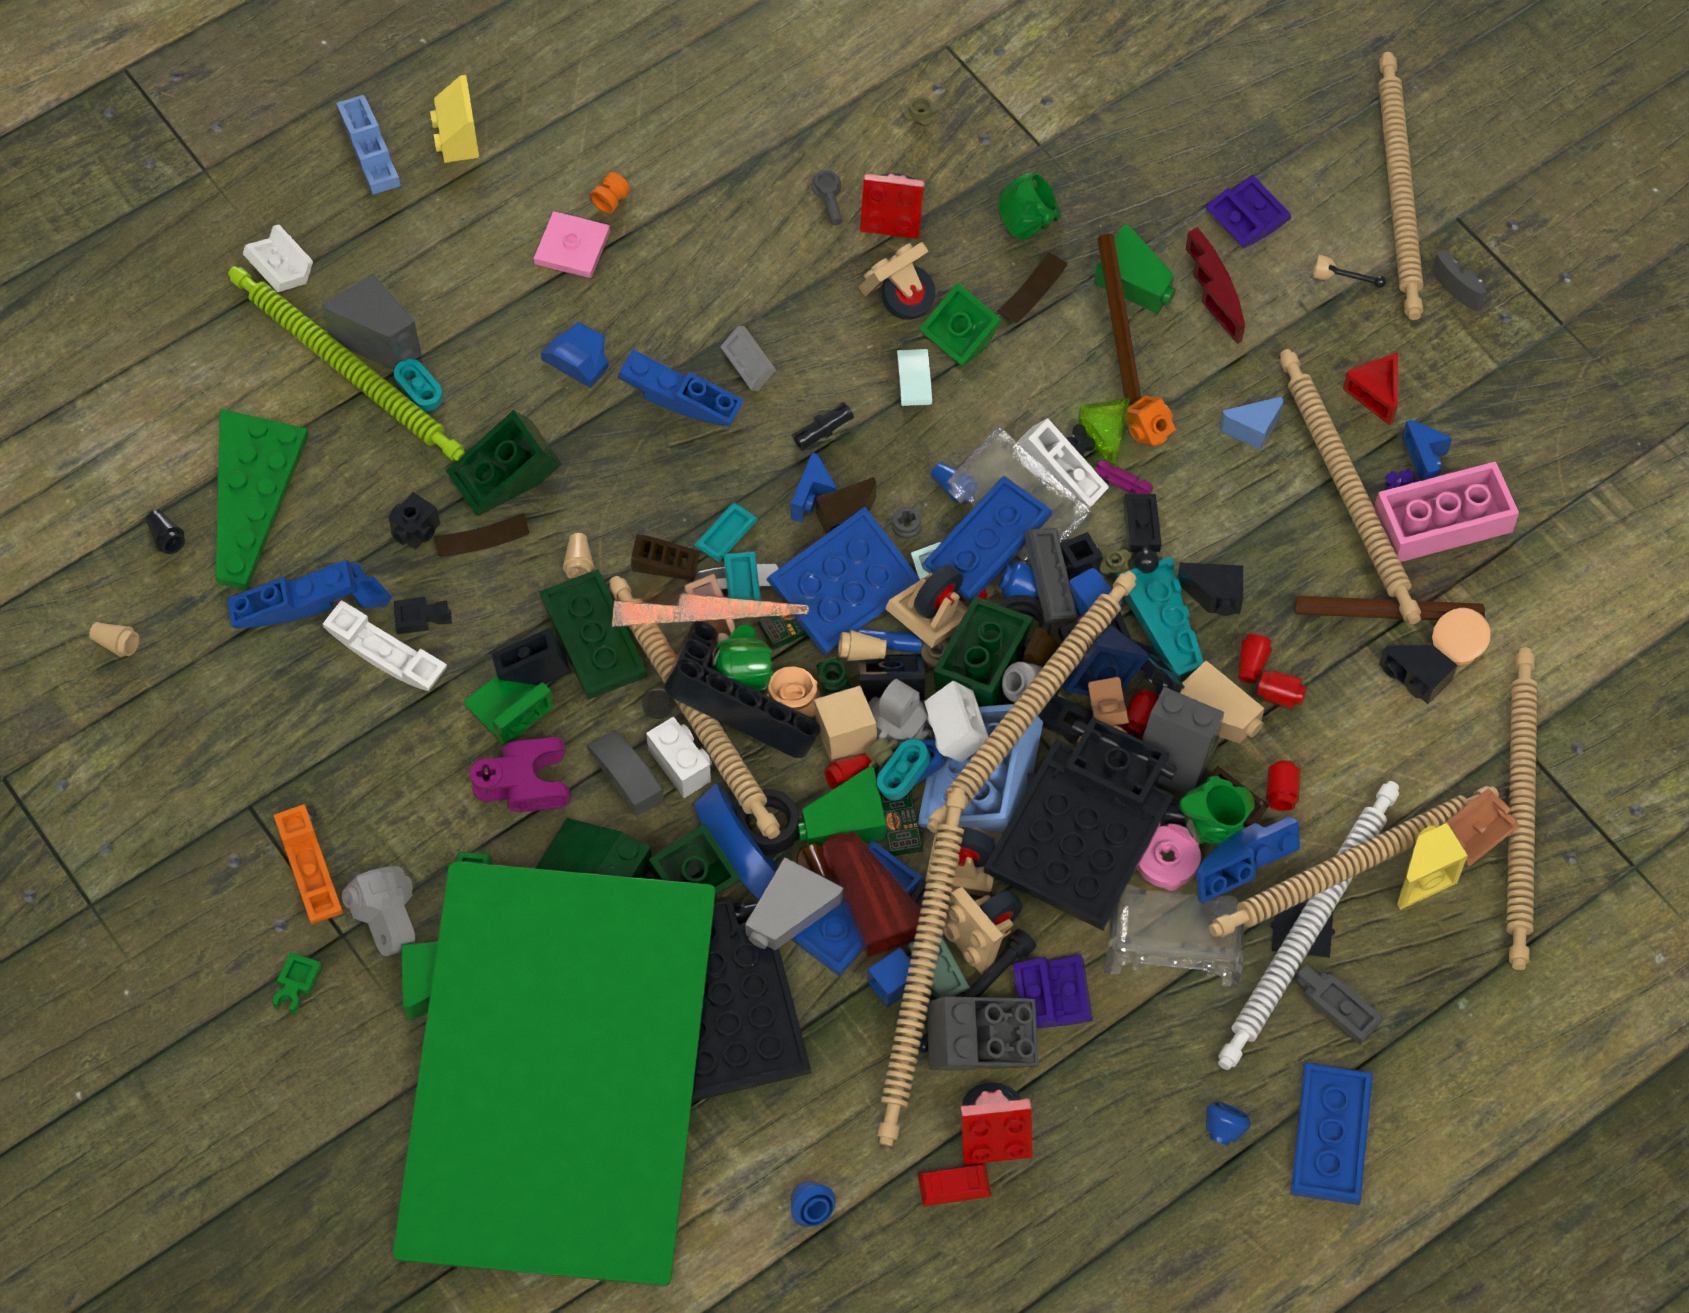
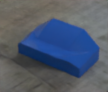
(578, 354)

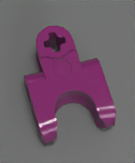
(515, 778)

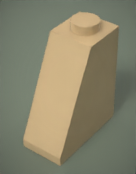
(1213, 688)

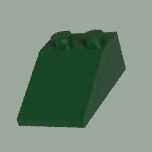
(503, 464)
(982, 650)
(596, 850)

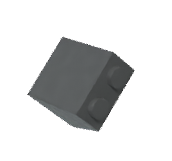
(372, 323)
(1186, 732)

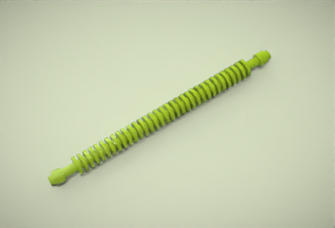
(346, 363)

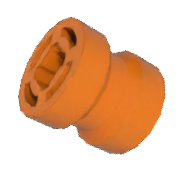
(612, 190)

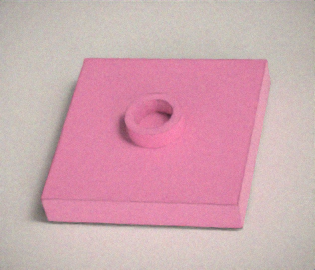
(572, 244)

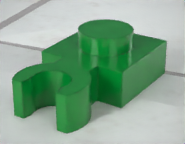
(296, 978)

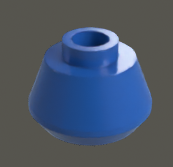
(1226, 1122)
(812, 1203)

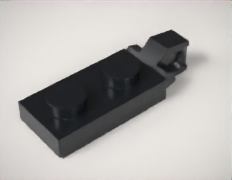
(1159, 671)

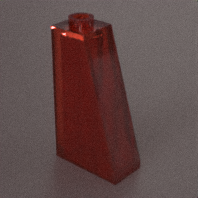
(874, 899)

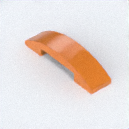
(308, 864)

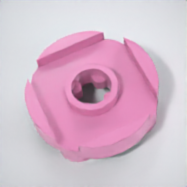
(1186, 855)

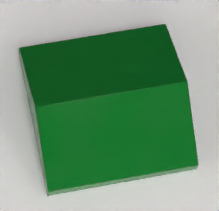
(961, 325)

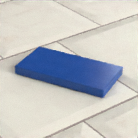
(989, 536)
(833, 936)
(1331, 1134)

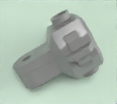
(900, 714)
(379, 900)

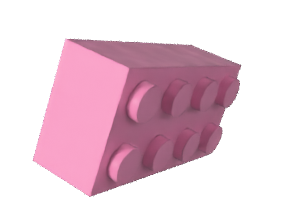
(1447, 511)

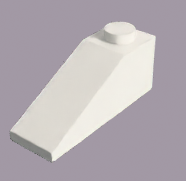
(1063, 461)

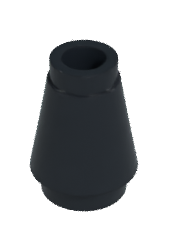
(165, 532)

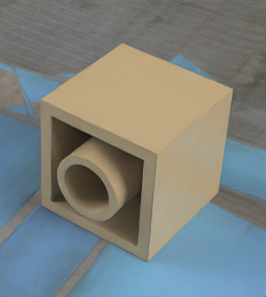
(845, 723)

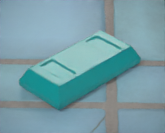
(726, 532)
(742, 576)

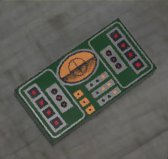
(781, 629)
(901, 825)

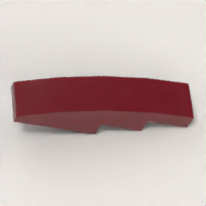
(1218, 292)

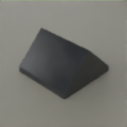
(879, 673)

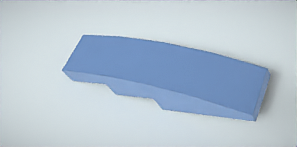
(368, 144)

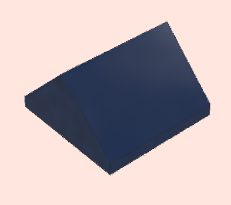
(1108, 658)

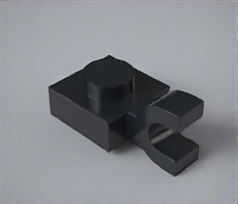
(415, 614)

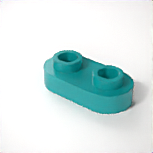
(419, 387)
(902, 770)

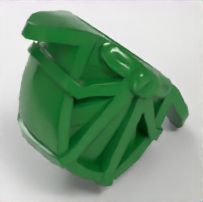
(1027, 207)
(744, 658)
(1216, 810)

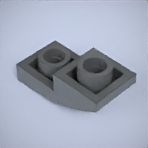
(1462, 286)

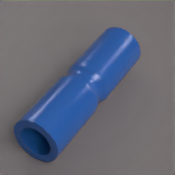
(897, 640)

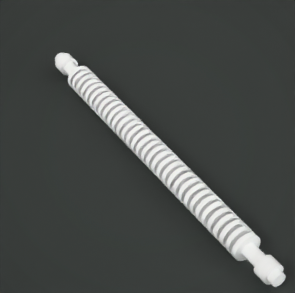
(1301, 937)

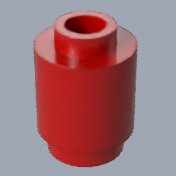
(1281, 689)
(1139, 712)
(1283, 785)

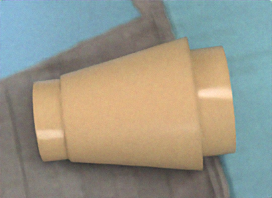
(577, 556)
(115, 638)
(859, 646)

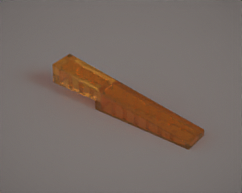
(699, 609)

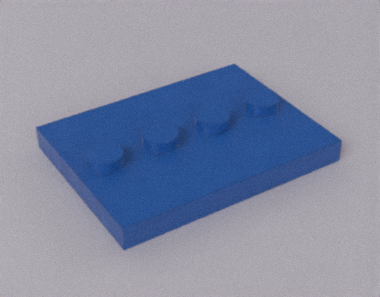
(843, 579)

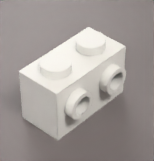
(956, 721)
(679, 757)

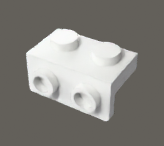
(279, 260)

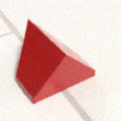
(1376, 386)

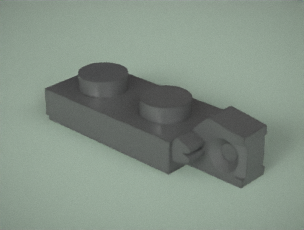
(1339, 1004)

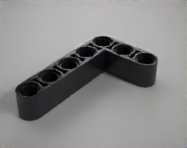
(732, 701)

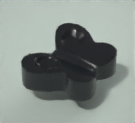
(1080, 440)

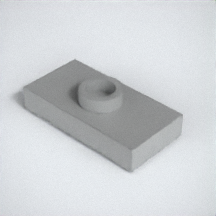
(748, 358)

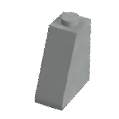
(791, 905)

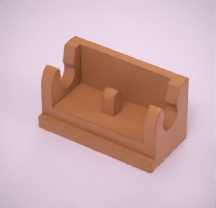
(1482, 825)

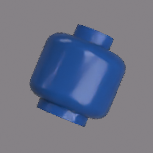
(1018, 580)

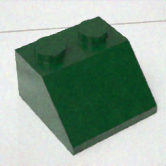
(695, 860)

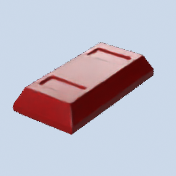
(954, 1184)

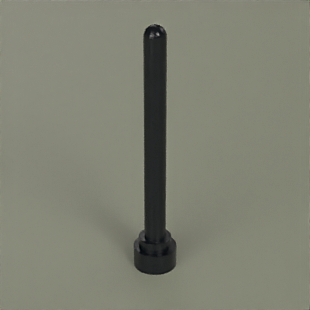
(1018, 945)

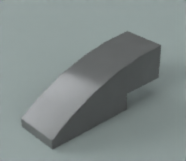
(626, 772)

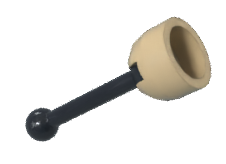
(1326, 268)

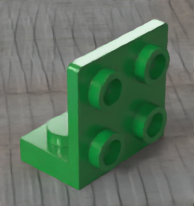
(509, 707)

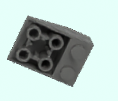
(981, 1033)

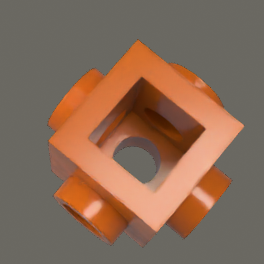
(1150, 421)

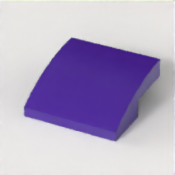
(1248, 212)
(1058, 990)

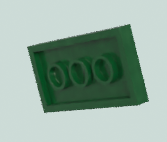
(597, 650)

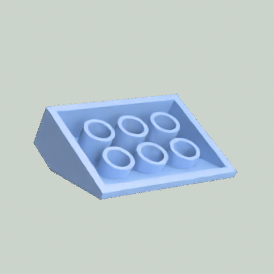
(1002, 792)

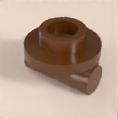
(812, 858)

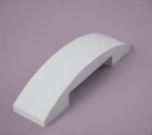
(382, 649)

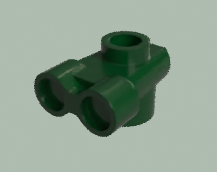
(835, 667)

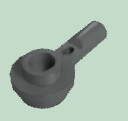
(827, 186)

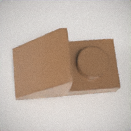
(1108, 701)

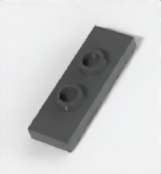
(1050, 575)

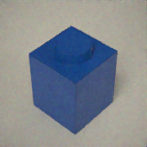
(889, 977)

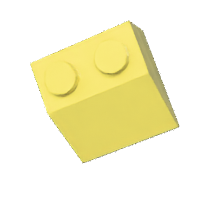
(455, 122)
(1433, 865)

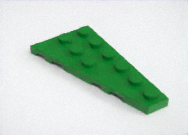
(253, 479)

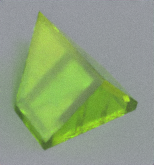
(1106, 425)

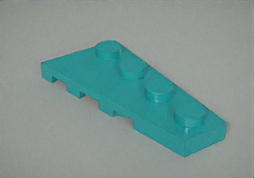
(1164, 617)

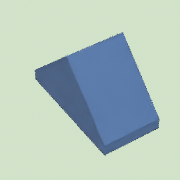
(1253, 421)

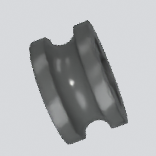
(906, 513)

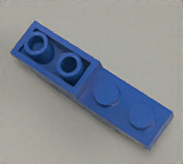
(680, 393)
(288, 601)
(1240, 855)

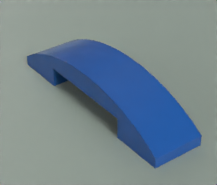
(717, 813)

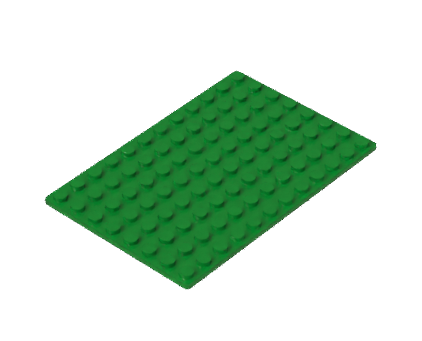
(557, 1074)

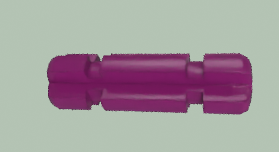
(1122, 478)

